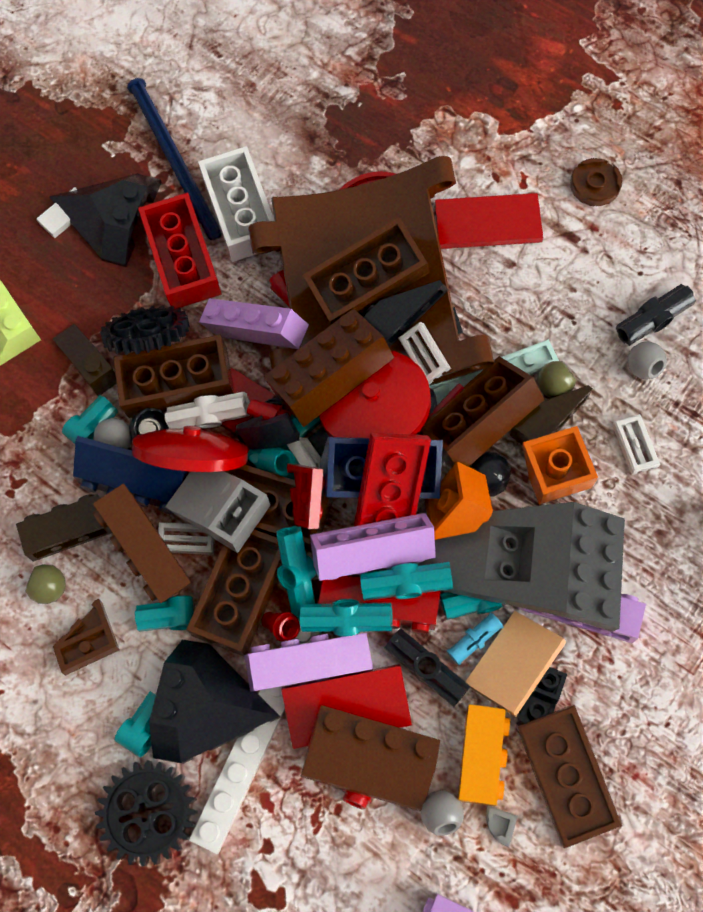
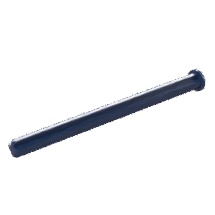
(209, 224)

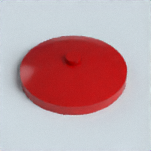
(387, 402)
(189, 450)

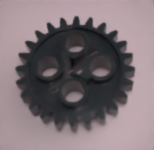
(145, 329)
(152, 840)

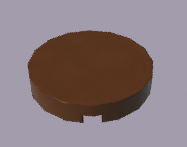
(596, 182)

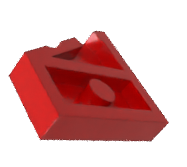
(307, 495)

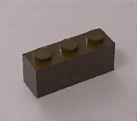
(60, 528)

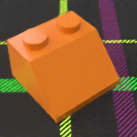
(559, 465)
(462, 503)

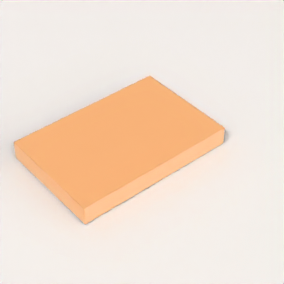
(515, 663)

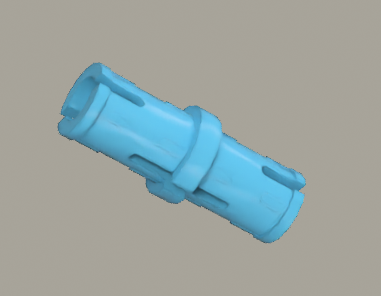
(474, 638)

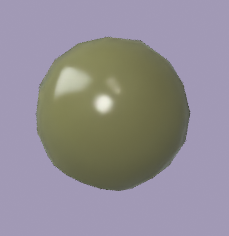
(555, 379)
(45, 584)

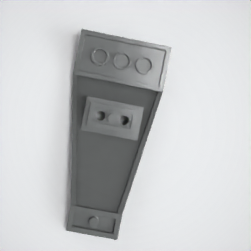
(559, 561)

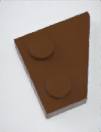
(86, 641)

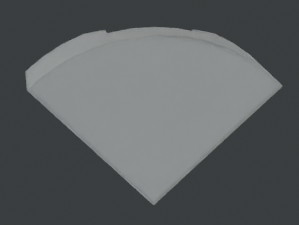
(500, 824)

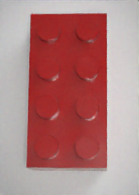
(179, 251)

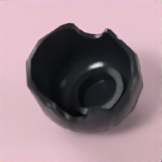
(146, 421)
(496, 471)

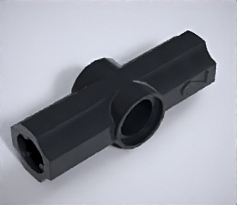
(655, 314)
(442, 680)

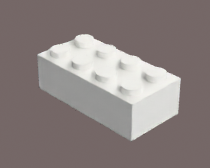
(235, 198)

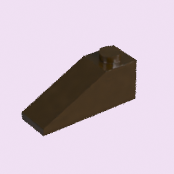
(86, 359)
(550, 415)

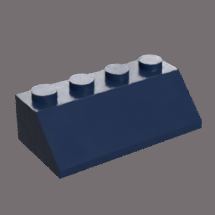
(345, 462)
(108, 466)

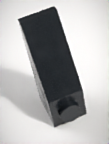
(399, 312)

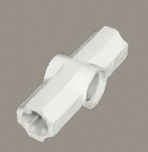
(208, 411)

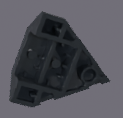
(108, 213)
(202, 704)

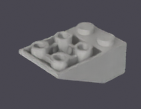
(220, 506)

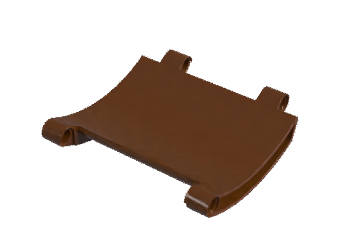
(323, 224)

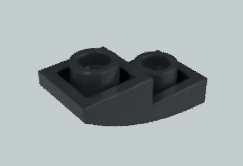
(268, 433)
(544, 697)

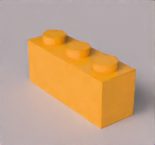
(483, 755)

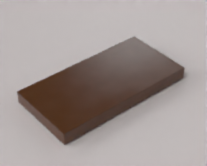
(568, 776)

